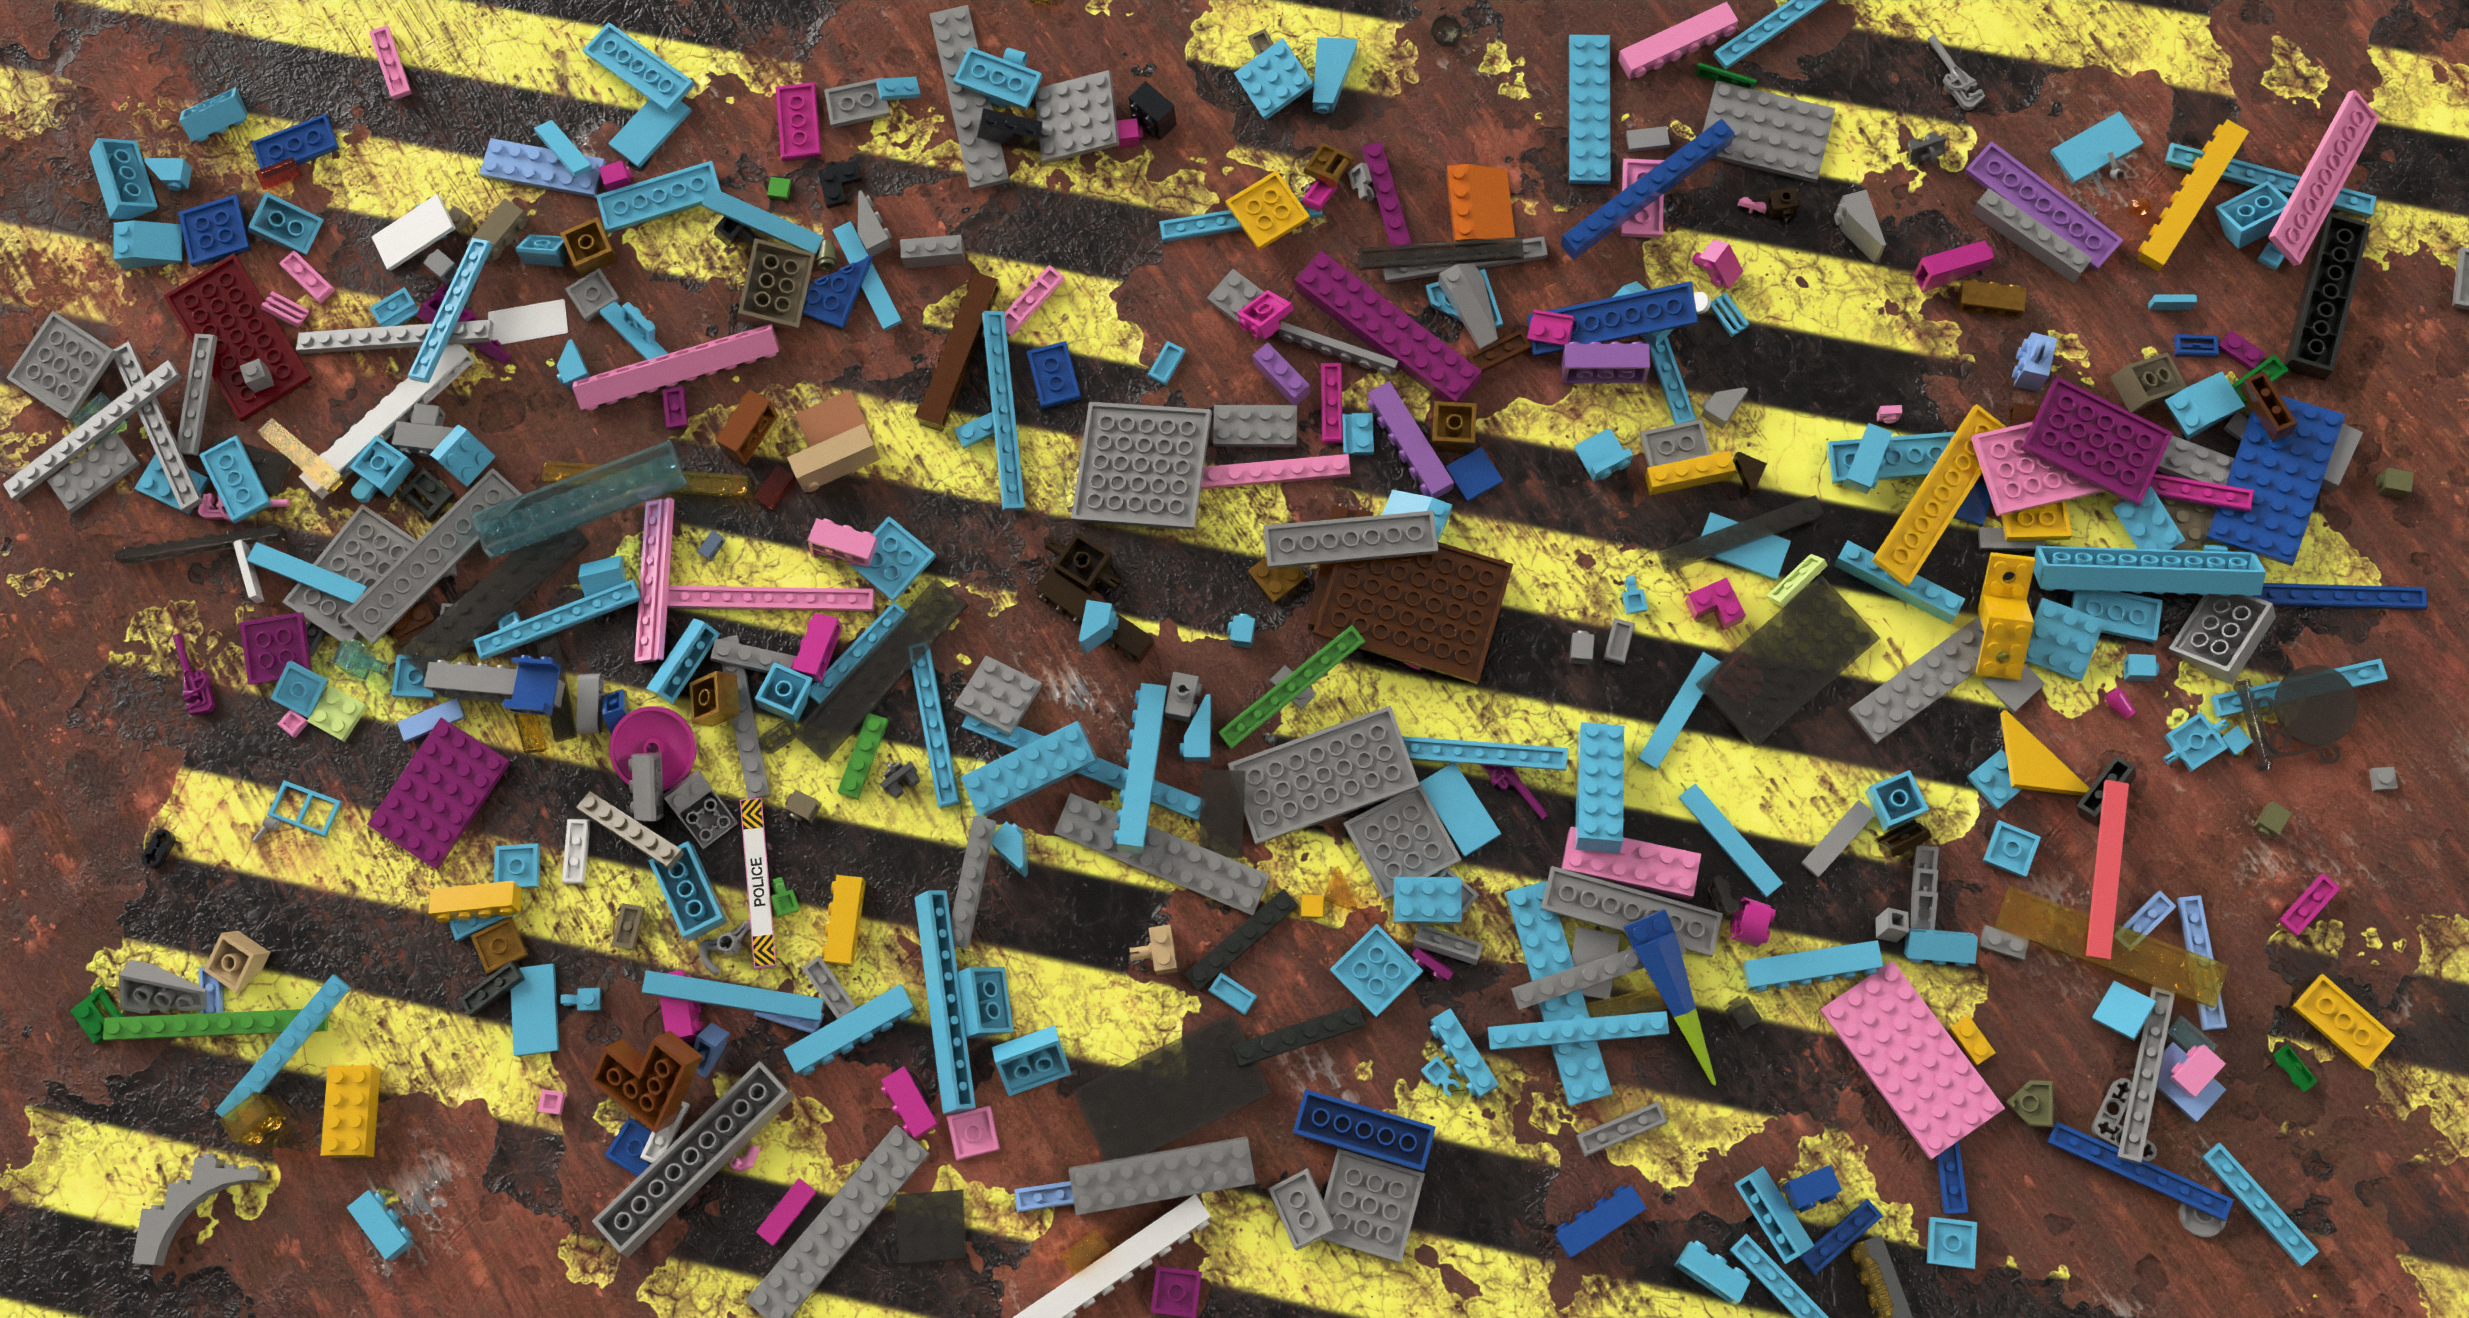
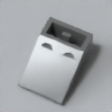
(700, 808)

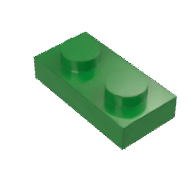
(2295, 1068)

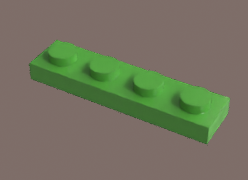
(863, 756)

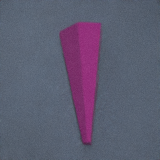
(430, 308)

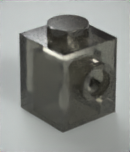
(1742, 1013)

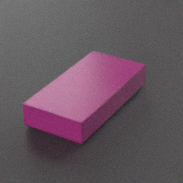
(1318, 195)

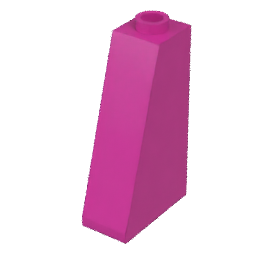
(1952, 265)

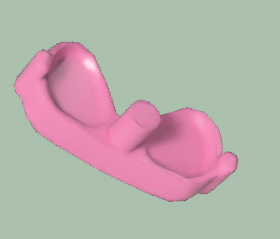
(1758, 206)

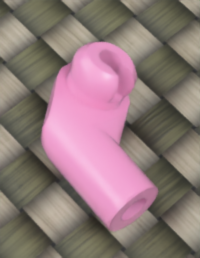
(747, 1161)

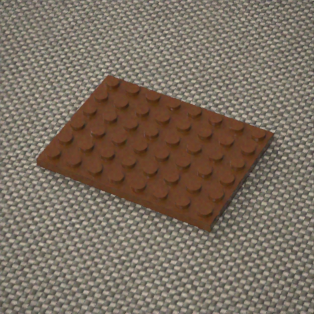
(1419, 607)

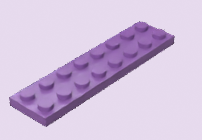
(2044, 203)

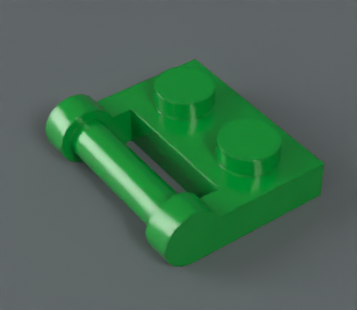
(91, 1017)

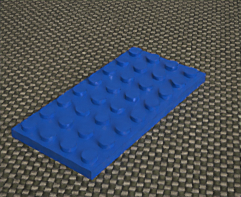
(2284, 483)

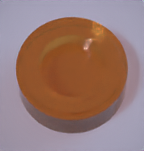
(2139, 207)

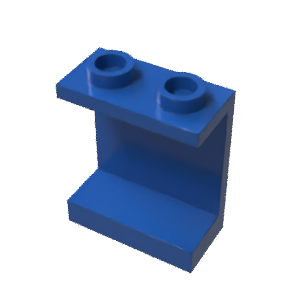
(534, 686)

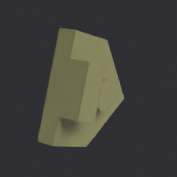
(2034, 1103)

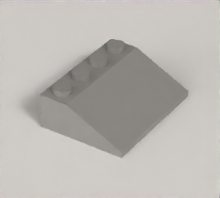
(2223, 634)

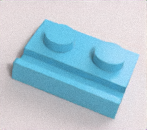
(395, 309)
(1358, 434)

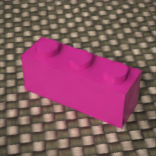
(817, 646)
(909, 1103)

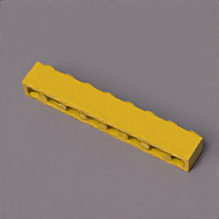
(2192, 195)

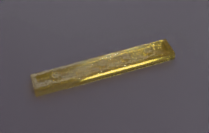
(301, 456)

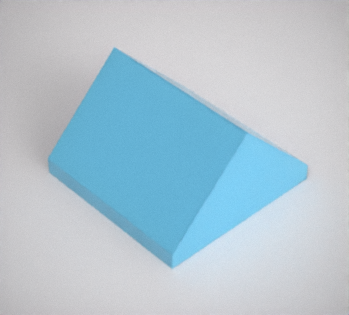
(542, 250)
(601, 575)

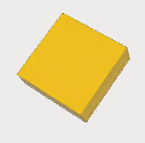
(1312, 906)

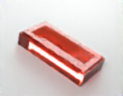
(278, 173)
(774, 487)

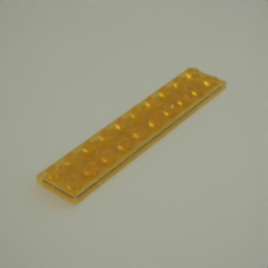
(2131, 954)

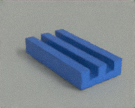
(2208, 350)

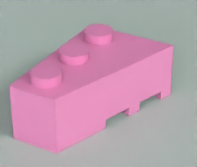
(842, 542)

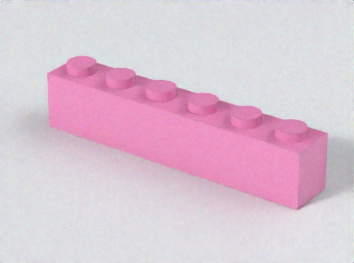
(1678, 40)

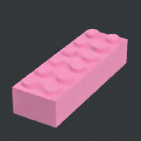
(1638, 866)

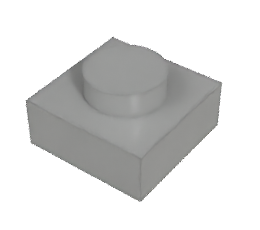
(2383, 779)

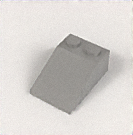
(1860, 225)

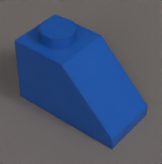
(614, 708)

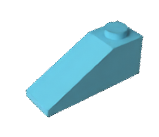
(1198, 736)

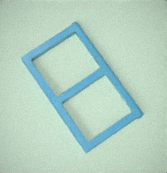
(311, 794)

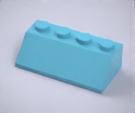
(122, 178)

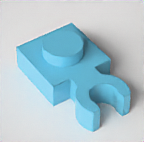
(1437, 1073)

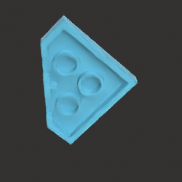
(1440, 302)

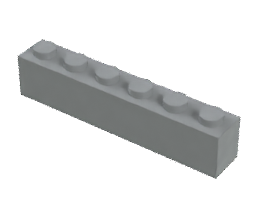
(2031, 235)

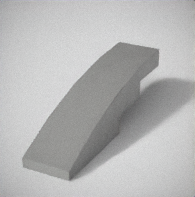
(1924, 887)

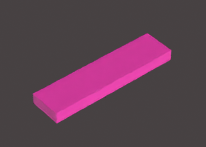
(1331, 403)

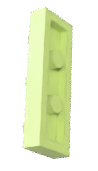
(1797, 580)

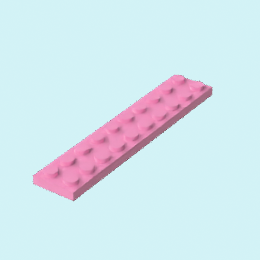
(2324, 178)

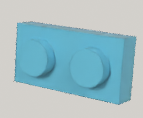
(898, 88)
(975, 430)

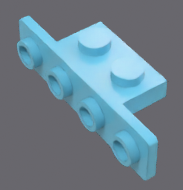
(633, 328)

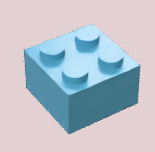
(462, 455)
(1897, 800)

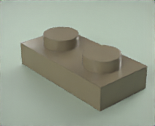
(628, 926)

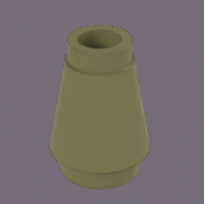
(827, 257)

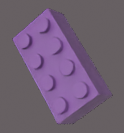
(1605, 362)

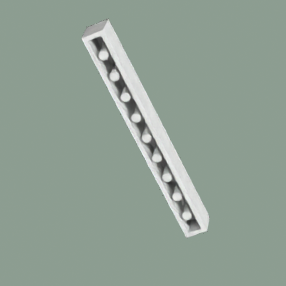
(392, 408)
(1121, 1262)

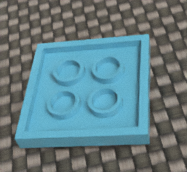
(1274, 79)
(896, 560)
(2063, 639)
(1376, 970)

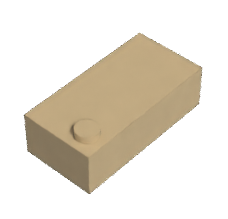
(833, 458)

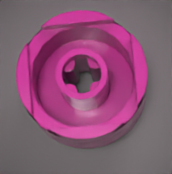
(1752, 922)

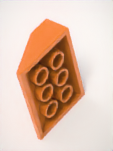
(1479, 202)

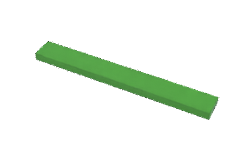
(1291, 686)

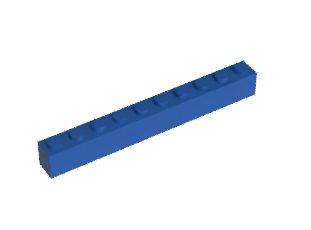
(1647, 189)

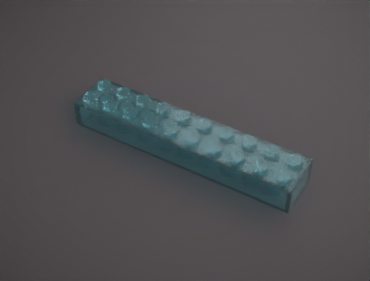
(579, 499)

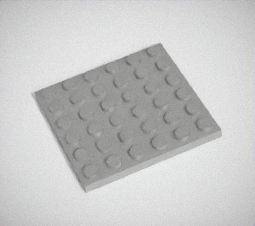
(1141, 465)

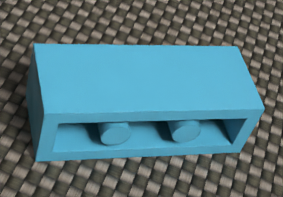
(1869, 459)
(1940, 946)
(381, 1224)

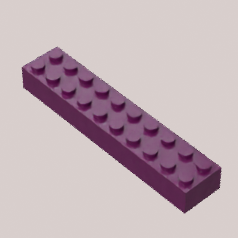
(1387, 329)

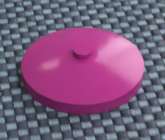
(654, 731)

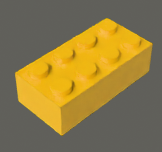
(350, 1111)

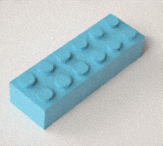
(1029, 769)
(1600, 788)

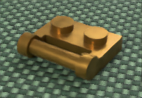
(1322, 162)

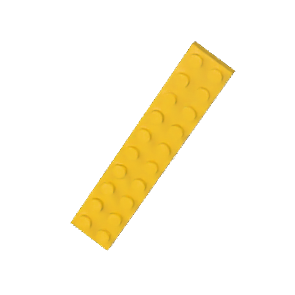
(1935, 501)

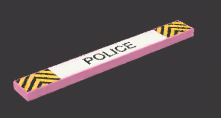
(758, 883)

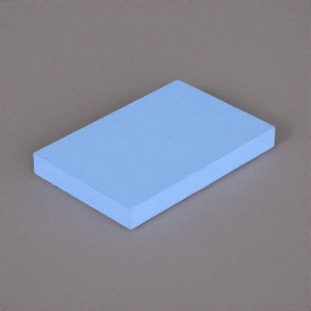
(2192, 1107)

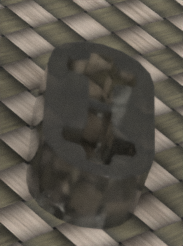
(775, 733)

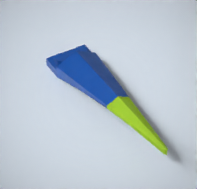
(1660, 955)

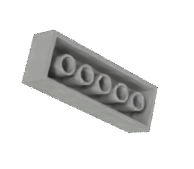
(476, 682)

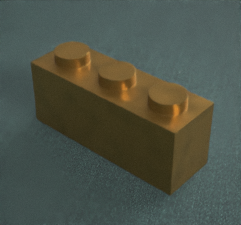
(1991, 299)

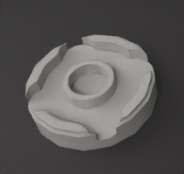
(2199, 1223)

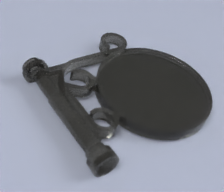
(2311, 706)

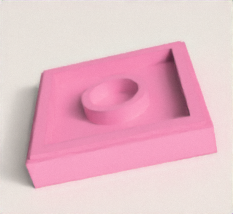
(973, 1133)

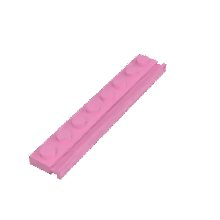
(654, 581)

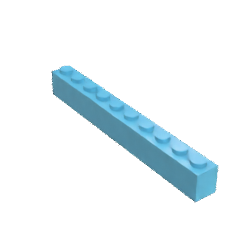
(944, 1002)

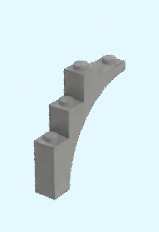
(160, 1222)

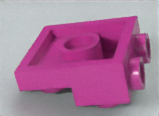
(1263, 314)

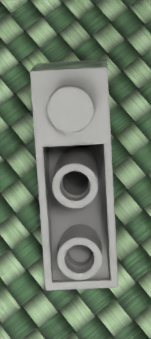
(870, 231)

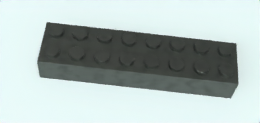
(2326, 296)

